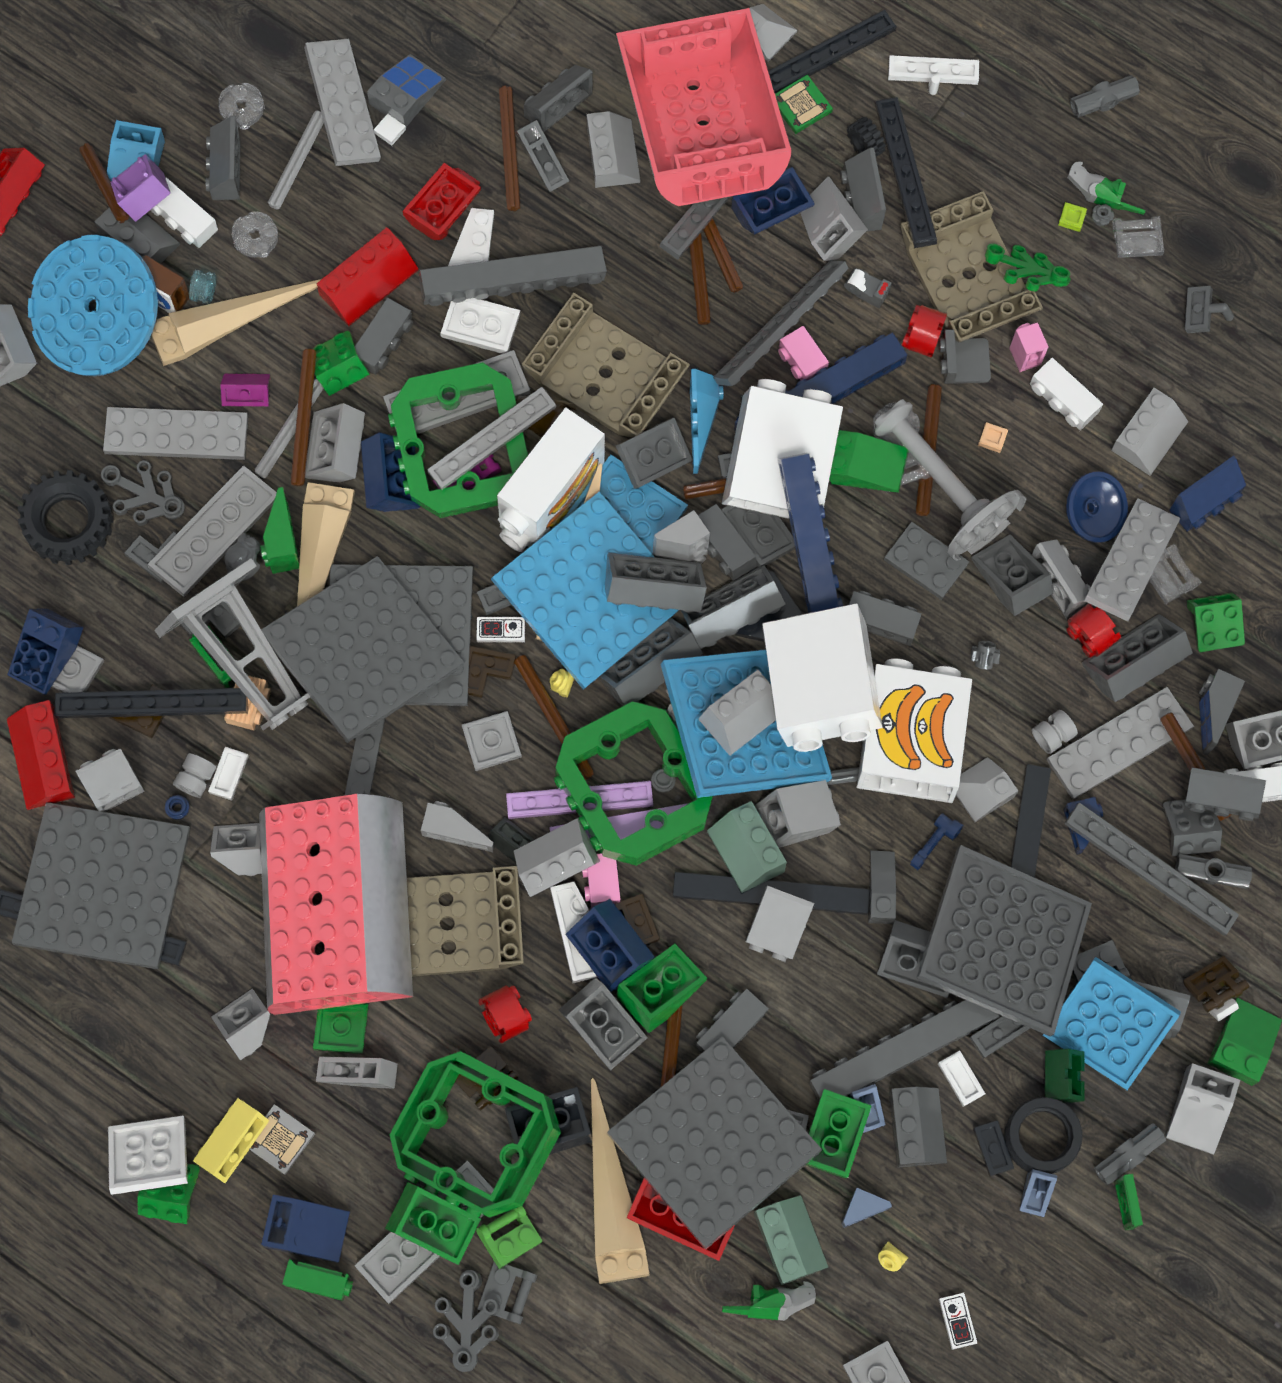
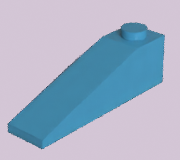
(704, 405)

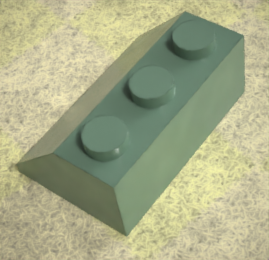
(747, 847)
(790, 1239)

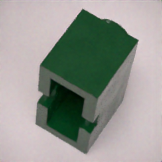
(1063, 1075)

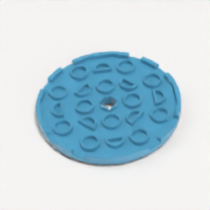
(124, 313)

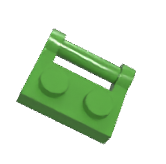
(514, 1242)

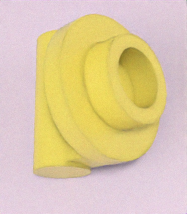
(561, 682)
(891, 1257)

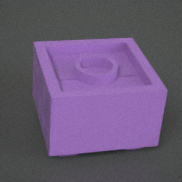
(140, 187)

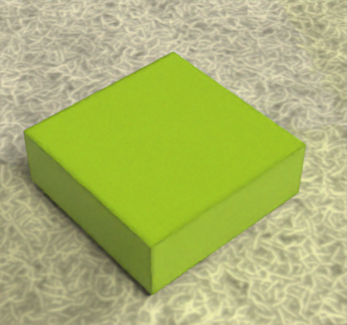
(1072, 217)

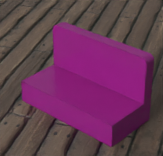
(245, 389)

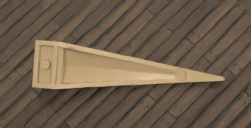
(194, 328)
(323, 525)
(618, 1241)

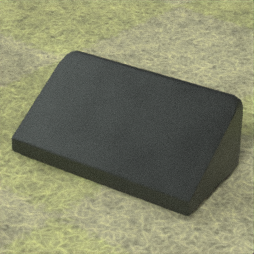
(508, 837)

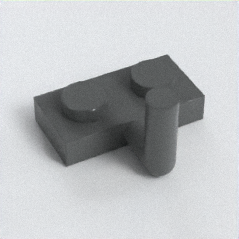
(1200, 308)

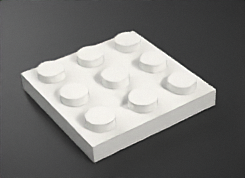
(147, 1155)

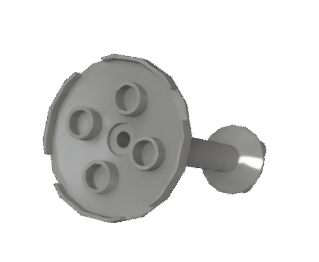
(981, 518)

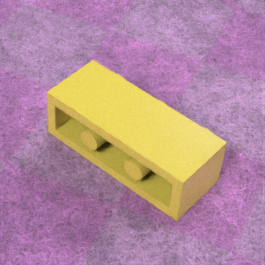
(231, 1140)

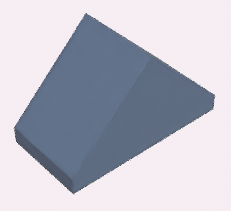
(870, 1096)
(1037, 1192)
(863, 1206)

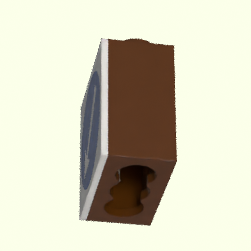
(170, 287)

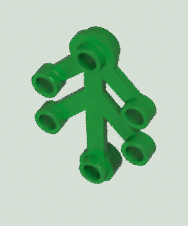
(1021, 259)

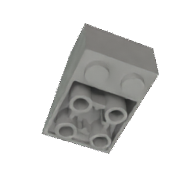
(831, 222)
(109, 780)
(1202, 1108)

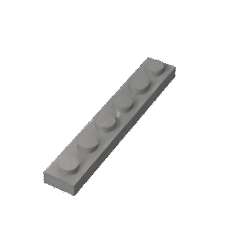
(491, 438)

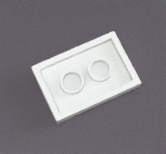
(481, 324)

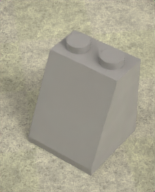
(799, 812)
(779, 923)

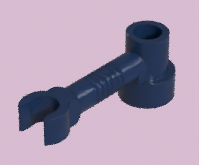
(947, 828)

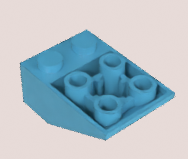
(131, 142)

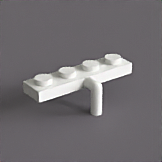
(933, 70)

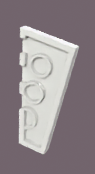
(475, 238)
(569, 910)

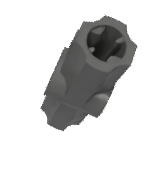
(1104, 96)
(1228, 873)
(1130, 1154)

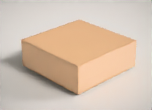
(993, 437)

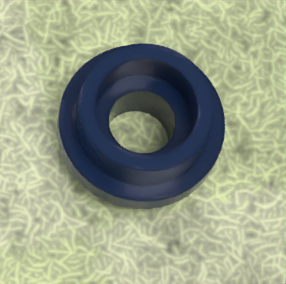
(174, 800)

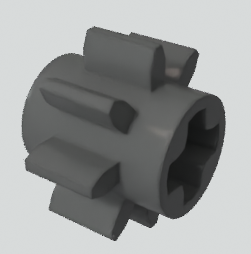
(985, 655)

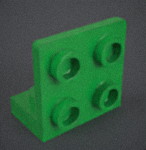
(1218, 621)

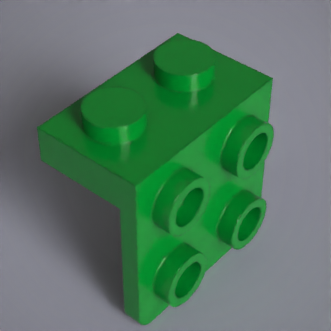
(338, 363)
(169, 1202)

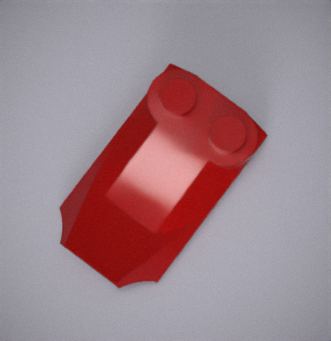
(441, 201)

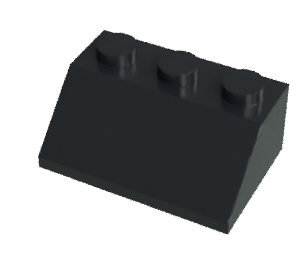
(569, 1115)

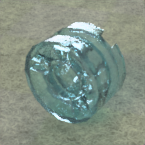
(202, 286)

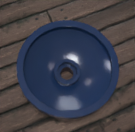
(1106, 507)

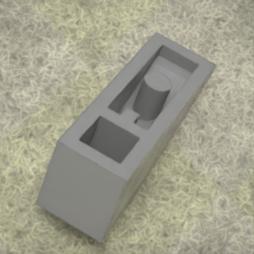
(447, 825)
(357, 1072)

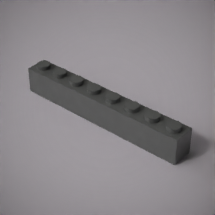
(512, 275)
(903, 1049)

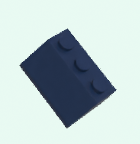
(771, 206)
(383, 476)
(1209, 495)
(609, 944)

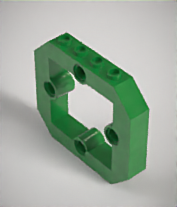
(430, 389)
(616, 728)
(532, 1148)

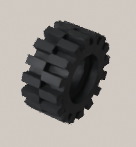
(865, 136)

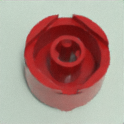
(924, 330)
(1093, 630)
(505, 1013)

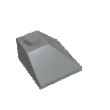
(771, 30)
(984, 789)
(238, 848)
(243, 1023)

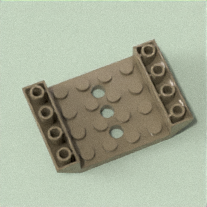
(962, 238)
(581, 346)
(484, 916)

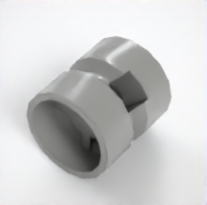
(1052, 733)
(192, 779)

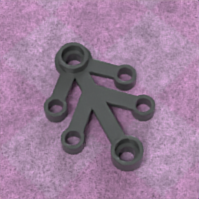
(145, 495)
(467, 1324)

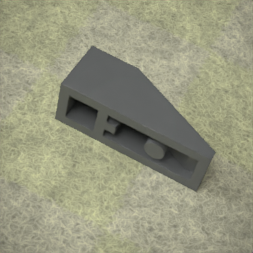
(541, 155)
(882, 887)

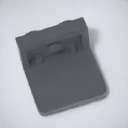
(964, 360)
(1192, 830)

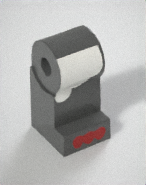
(867, 287)

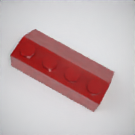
(17, 174)
(367, 277)
(40, 755)
(656, 1215)

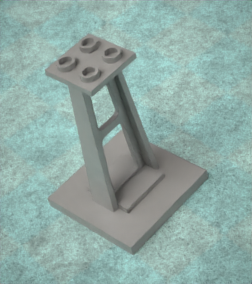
(225, 591)

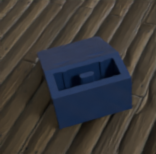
(43, 649)
(305, 1228)

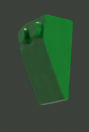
(867, 462)
(279, 538)
(660, 987)
(1245, 1043)
(837, 1131)
(433, 1223)

